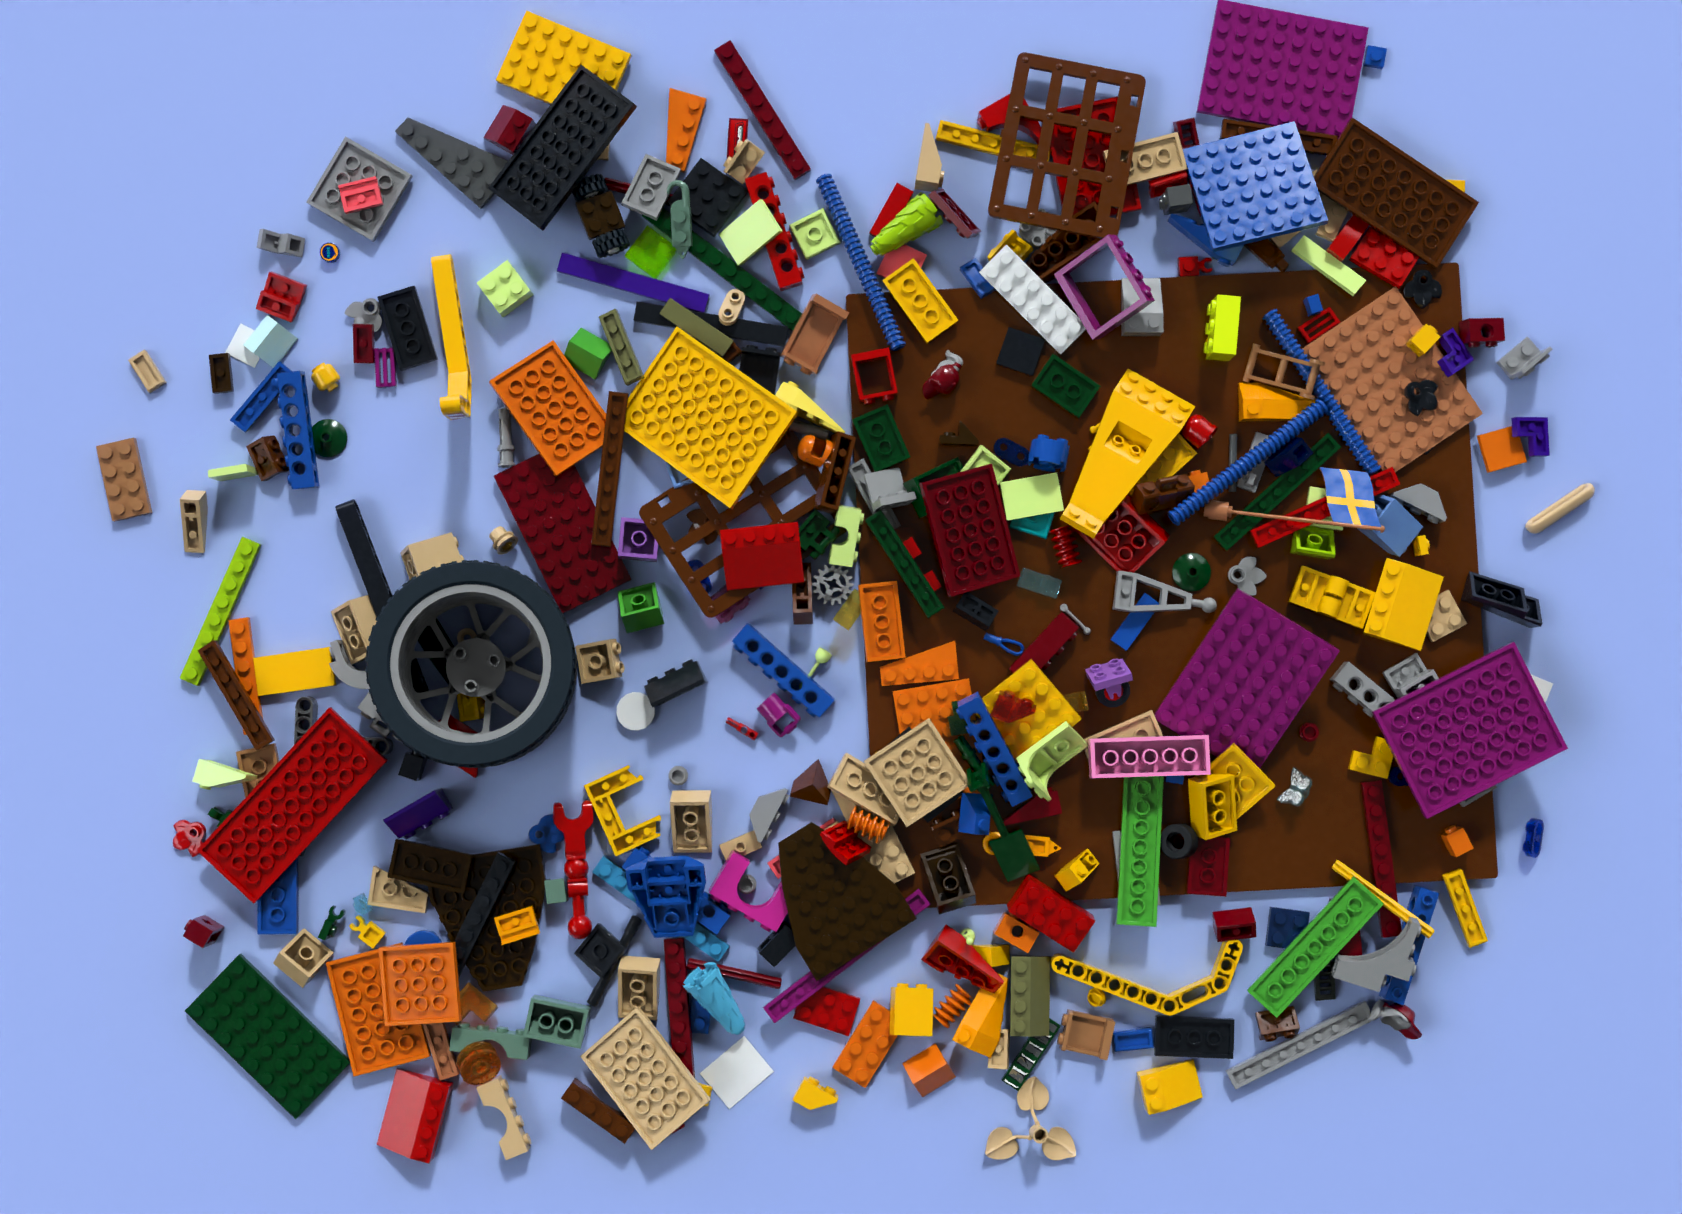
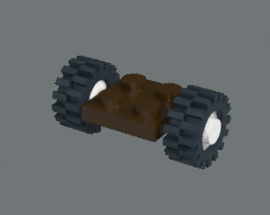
(600, 216)

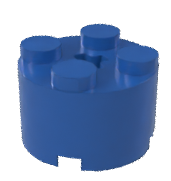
(1048, 453)

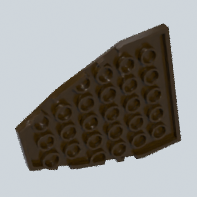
(834, 906)
(490, 962)

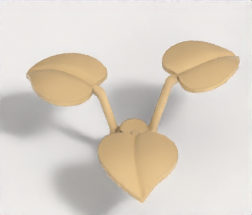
(1055, 1144)

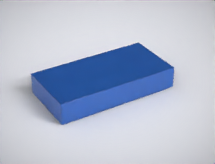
(976, 280)
(1133, 1039)

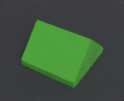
(587, 353)

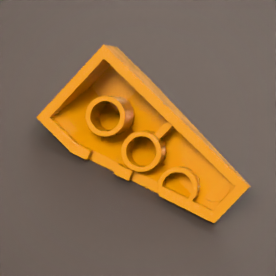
(1268, 403)

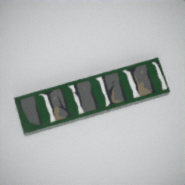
(1028, 1057)

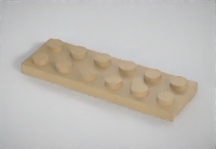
(886, 856)

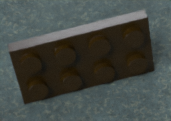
(430, 865)

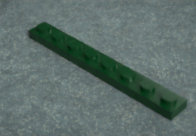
(1276, 492)

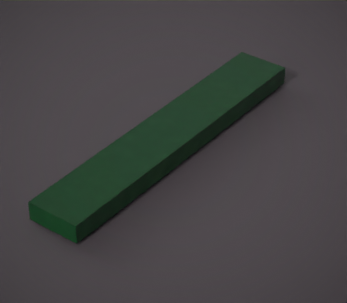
(904, 563)

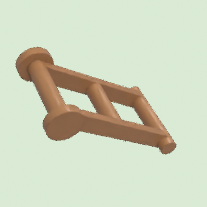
(1306, 393)

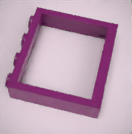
(1080, 305)

